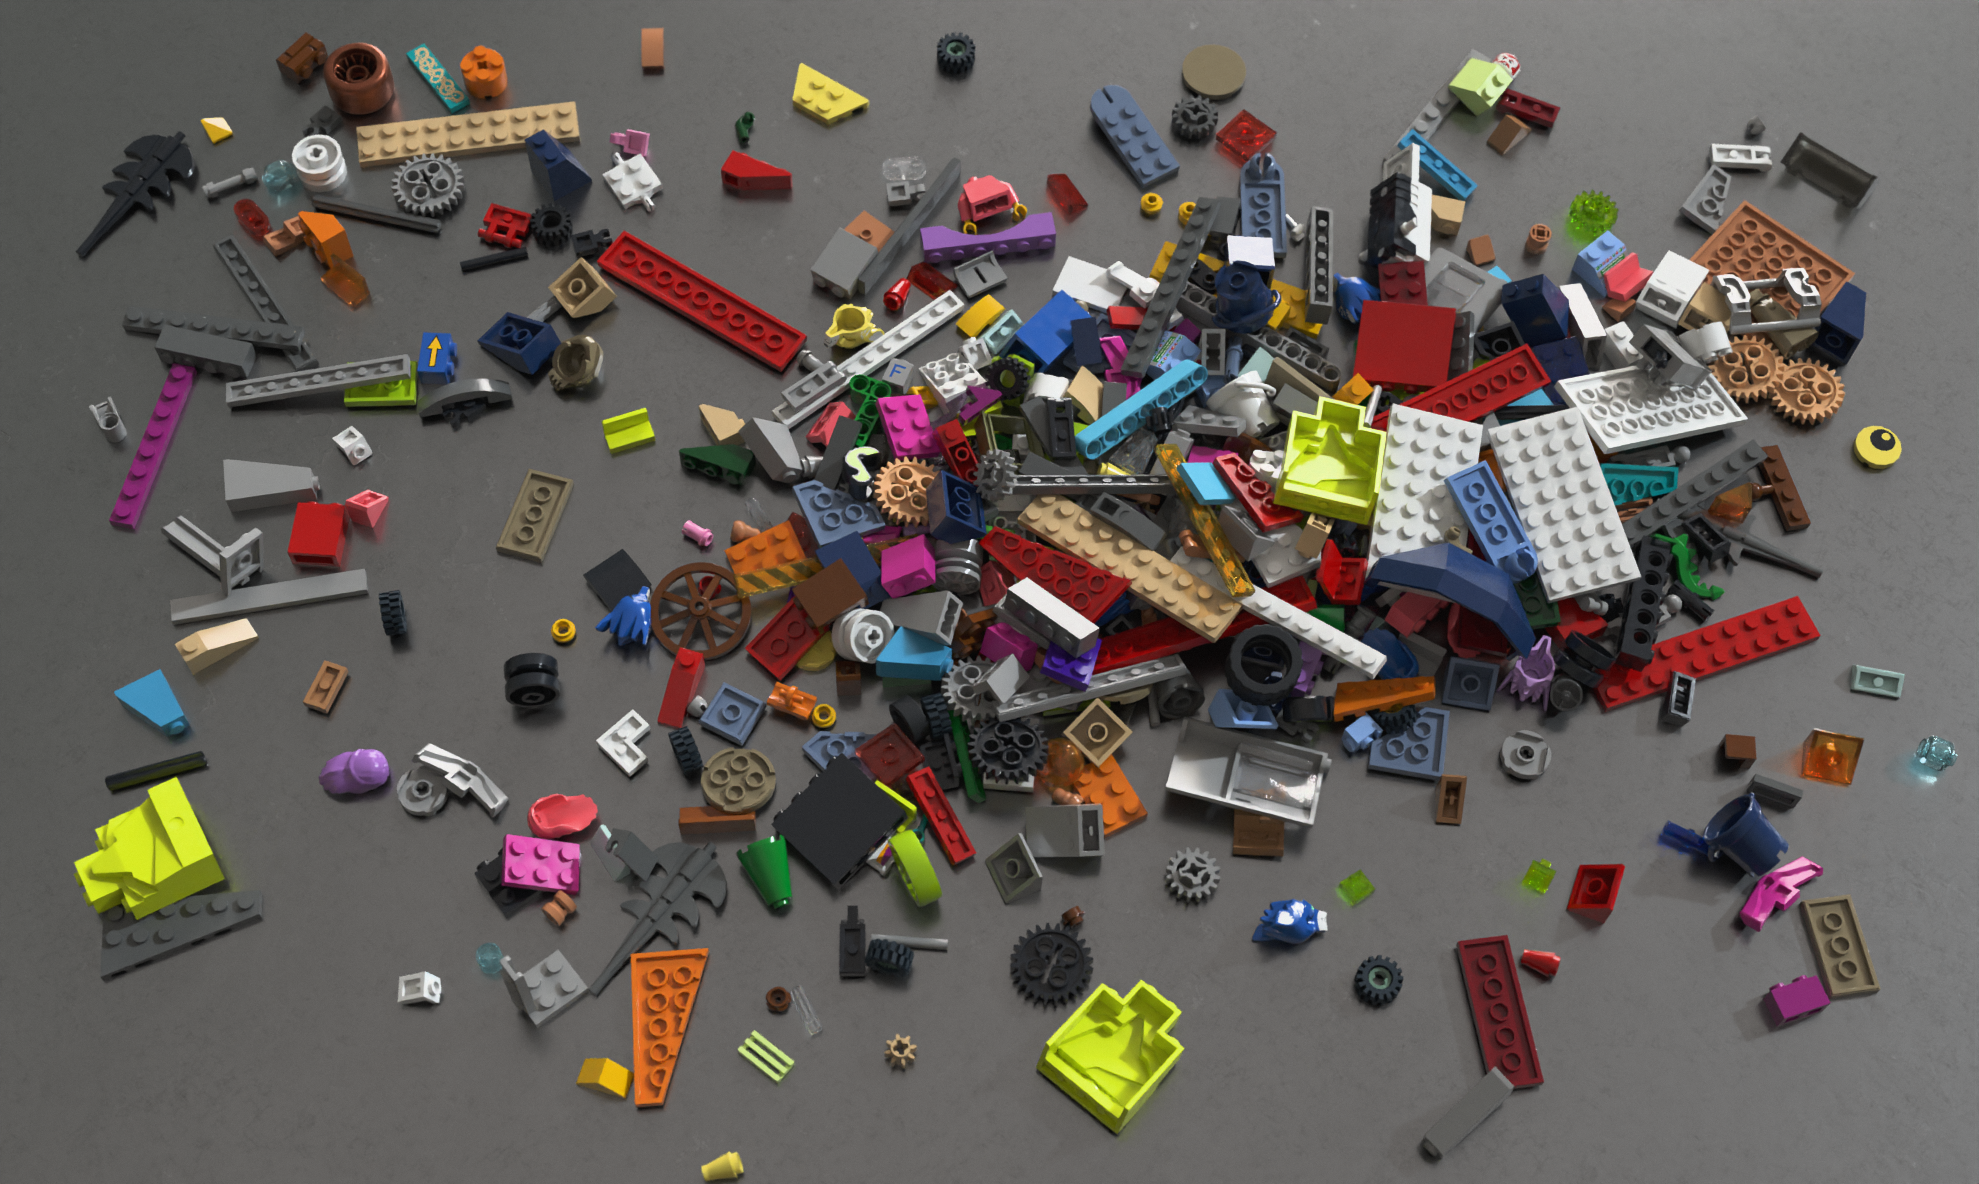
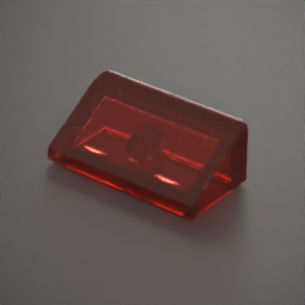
(1066, 193)
(930, 280)

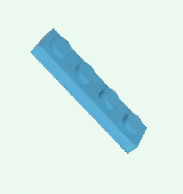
(1440, 167)

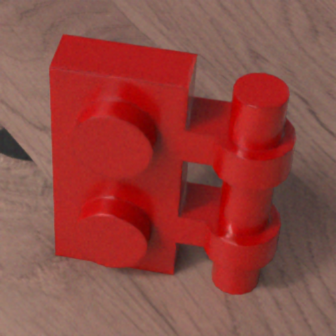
(508, 220)

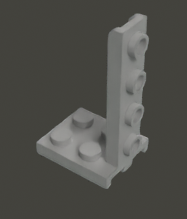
(230, 563)
(544, 988)

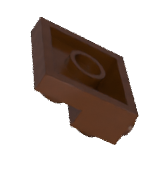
(970, 633)

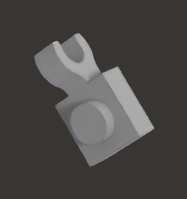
(901, 193)

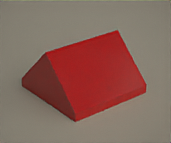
(1596, 890)

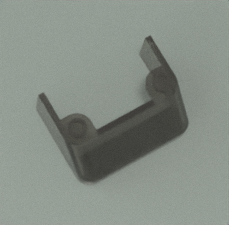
(1829, 171)

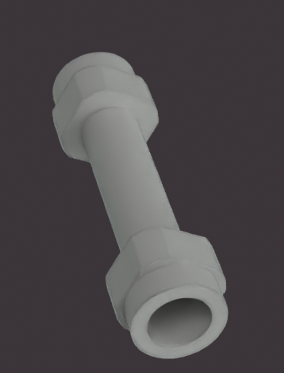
(248, 175)

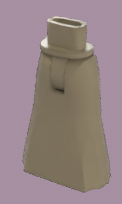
(1789, 340)

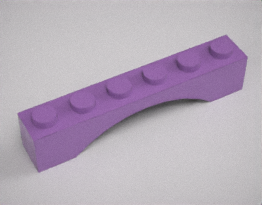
(945, 244)

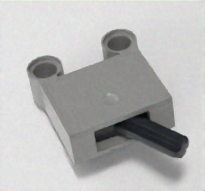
(1668, 358)

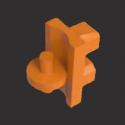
(792, 701)

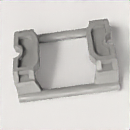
(1739, 301)

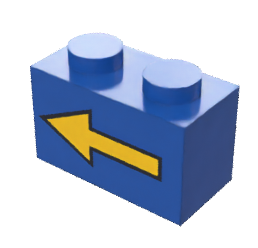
(436, 358)

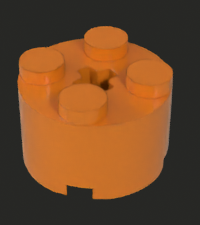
(484, 72)

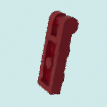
(1528, 107)

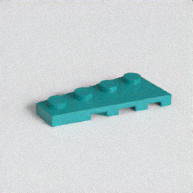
(1638, 481)

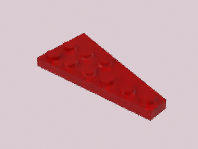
(1065, 577)

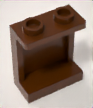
(829, 595)

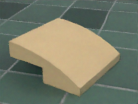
(1086, 394)

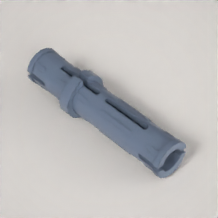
(1233, 357)

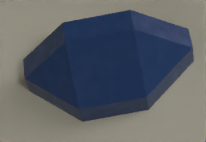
(1464, 581)

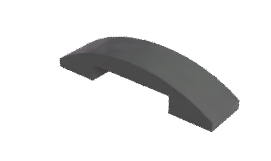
(460, 391)

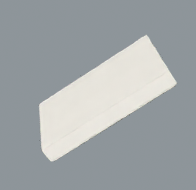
(1089, 284)

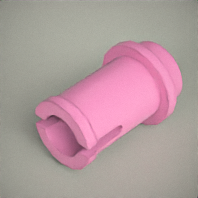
(701, 535)

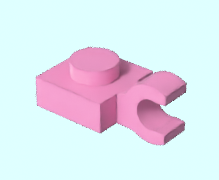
(634, 141)

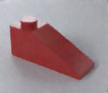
(681, 687)

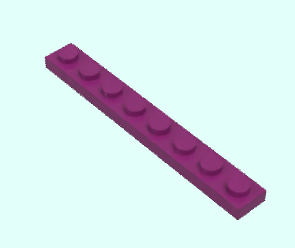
(153, 446)

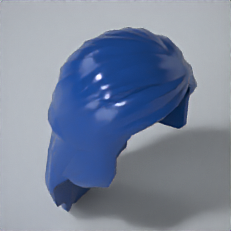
(1400, 659)

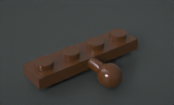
(1781, 489)

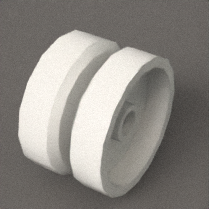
(319, 163)
(862, 634)

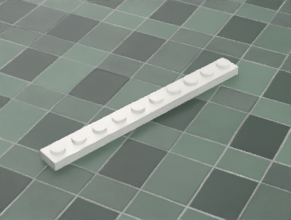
(880, 352)
(1291, 619)

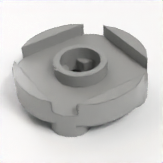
(1525, 768)
(427, 803)

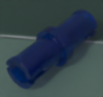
(1686, 837)

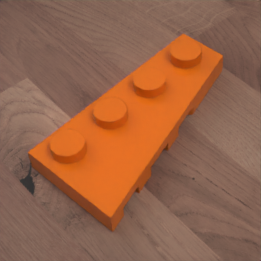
(1381, 694)

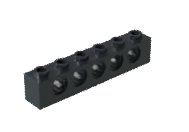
(1643, 605)

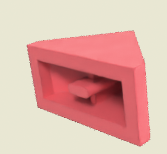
(366, 507)

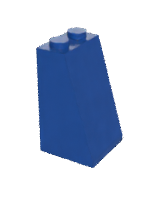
(1047, 333)

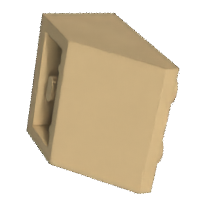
(1706, 308)

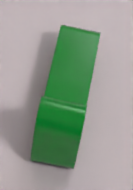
(867, 398)

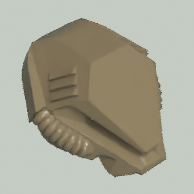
(575, 362)

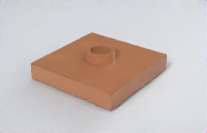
(870, 230)

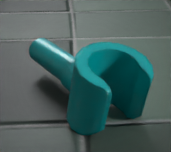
(920, 830)

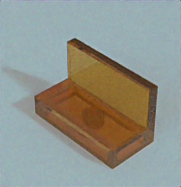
(345, 281)

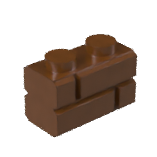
(302, 58)

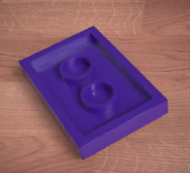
(1068, 669)

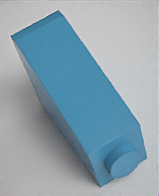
(914, 657)
(154, 703)

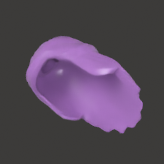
(355, 772)

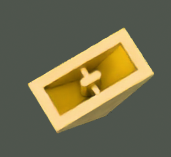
(606, 1077)

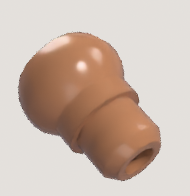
(742, 532)
(1066, 798)

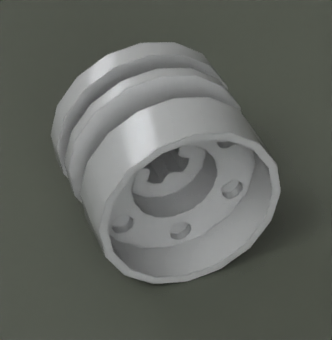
(958, 566)

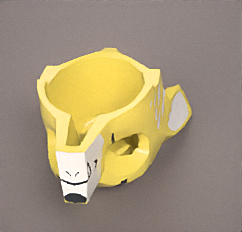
(852, 328)

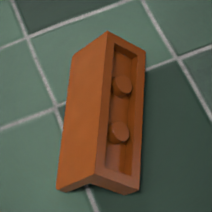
(710, 820)

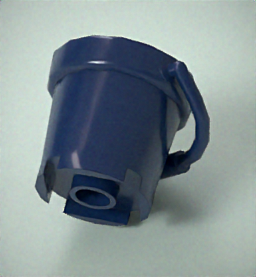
(1243, 299)
(1744, 836)

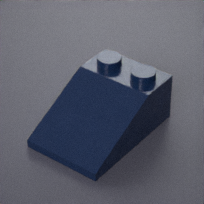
(521, 342)
(859, 562)

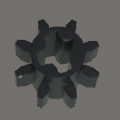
(1160, 420)
(1346, 545)
(1614, 607)

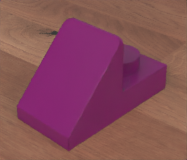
(982, 399)

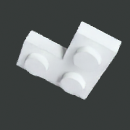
(620, 740)

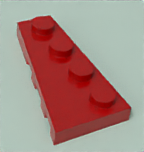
(1254, 494)

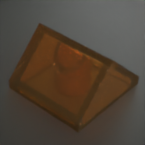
(1831, 756)

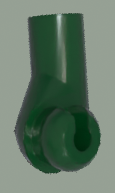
(743, 125)

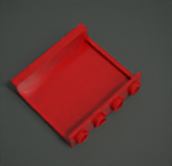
(1404, 345)

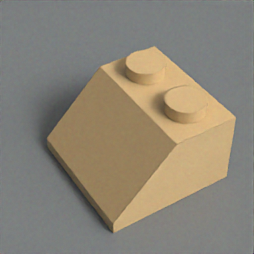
(582, 290)
(1097, 732)

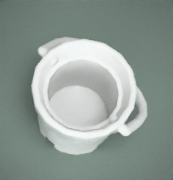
(1247, 400)

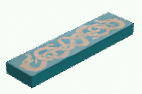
(438, 78)

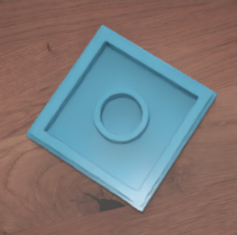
(1205, 483)

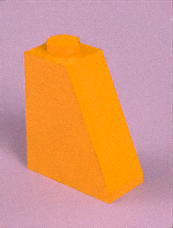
(1354, 391)

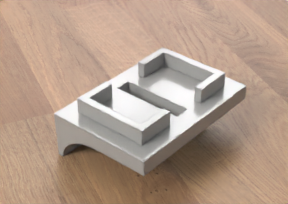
(989, 270)

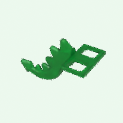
(1685, 567)

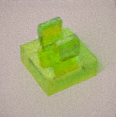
(1539, 875)
(1357, 887)

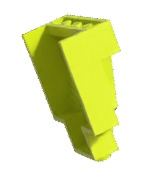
(1331, 462)
(149, 856)
(1114, 1052)

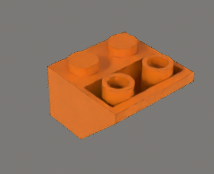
(325, 236)

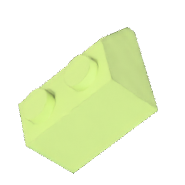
(1479, 84)

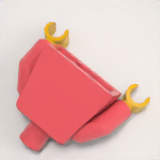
(985, 198)

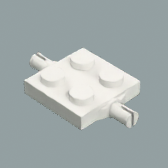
(633, 181)

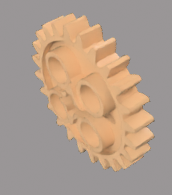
(1767, 363)
(1808, 392)
(909, 491)

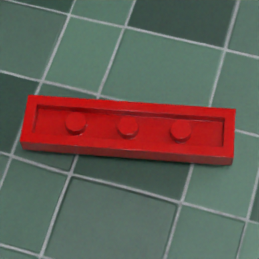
(940, 815)

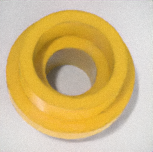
(1151, 208)
(563, 624)
(823, 709)

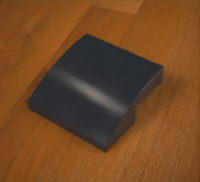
(616, 579)

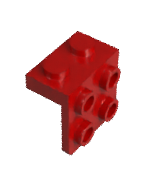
(1341, 577)

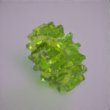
(1593, 212)

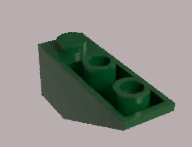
(724, 461)

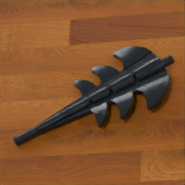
(158, 157)

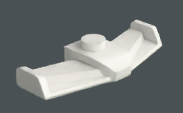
(1141, 288)

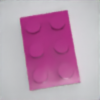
(907, 427)
(540, 864)

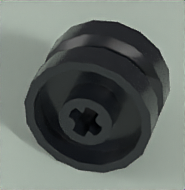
(1584, 659)
(531, 680)

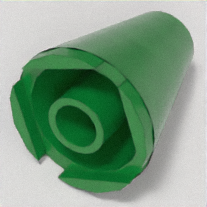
(768, 869)

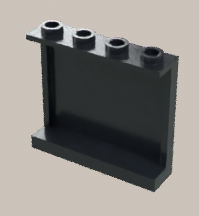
(839, 820)

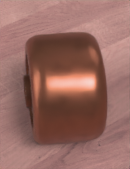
(358, 78)

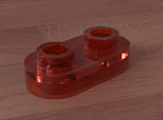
(254, 217)

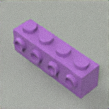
(1311, 666)

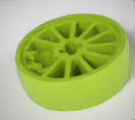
(915, 868)

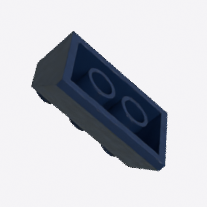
(954, 509)

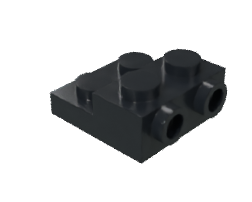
(506, 898)

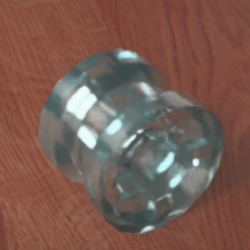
(486, 953)

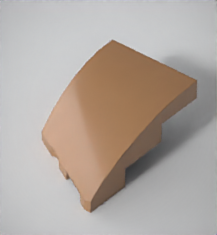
(1257, 834)

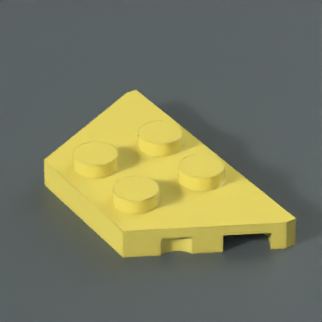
(824, 97)

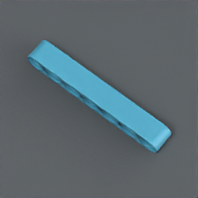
(1131, 413)

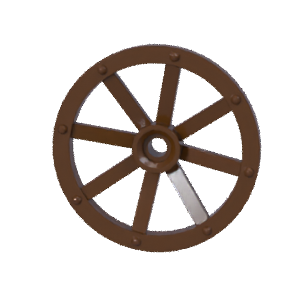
(701, 616)

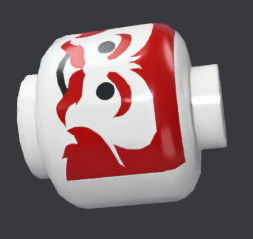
(1508, 63)

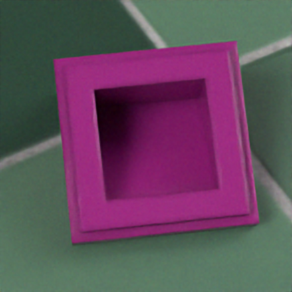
(1189, 330)

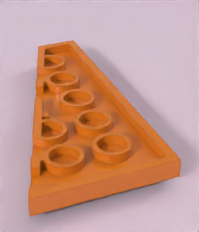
(661, 1005)

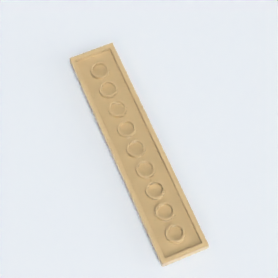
(464, 133)
(1152, 575)

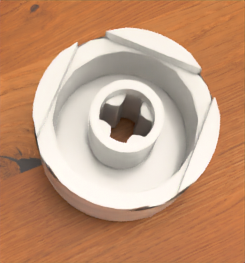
(1706, 342)
(1046, 387)
(1267, 466)

